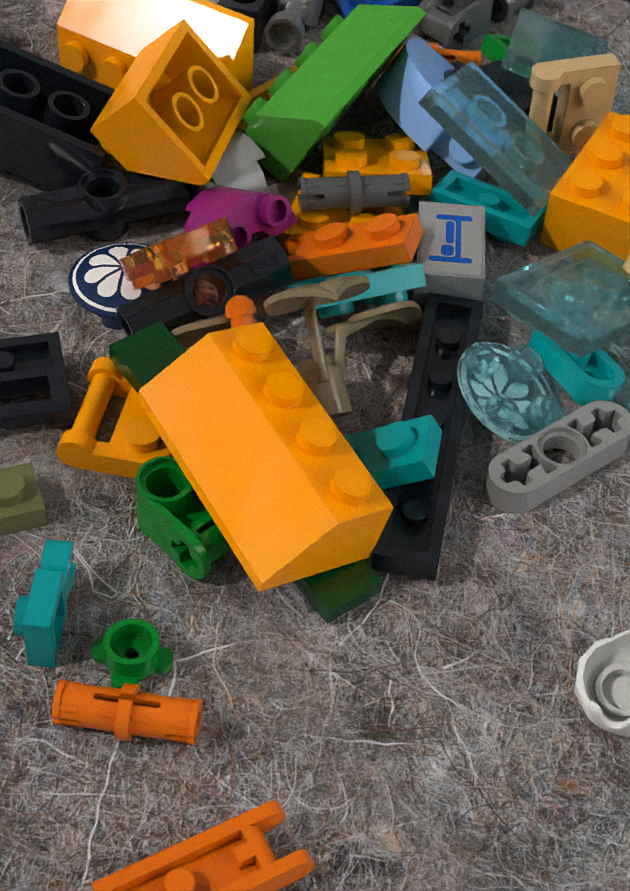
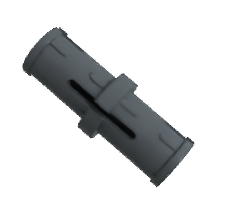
(353, 192)

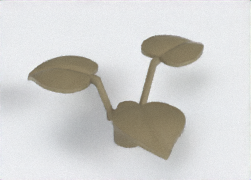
(320, 373)

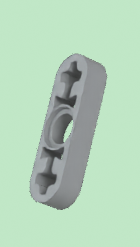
(549, 477)

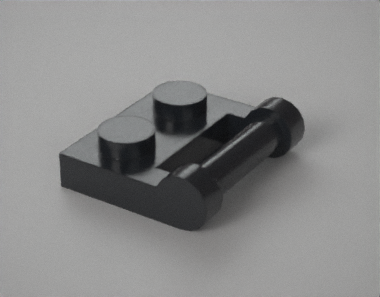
(34, 367)

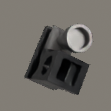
(280, 18)

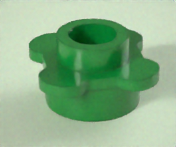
(127, 638)

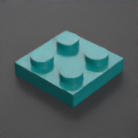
(387, 286)

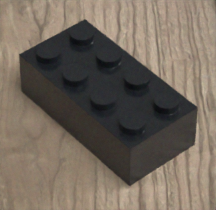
(48, 119)

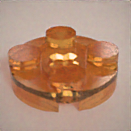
(179, 253)

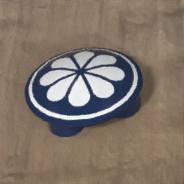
(100, 282)

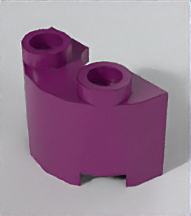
(245, 210)

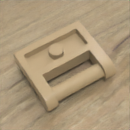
(583, 99)

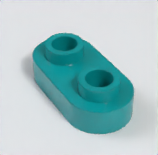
(584, 378)

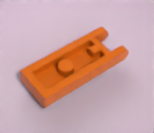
(353, 247)
(218, 859)

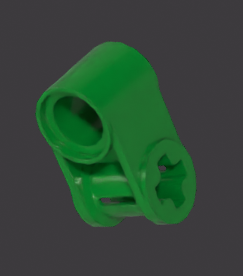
(176, 517)

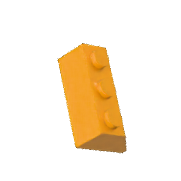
(173, 110)

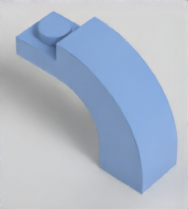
(402, 87)

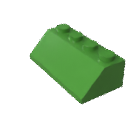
(326, 83)

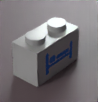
(451, 251)

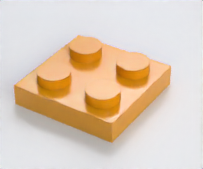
(377, 157)

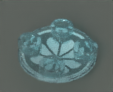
(507, 389)

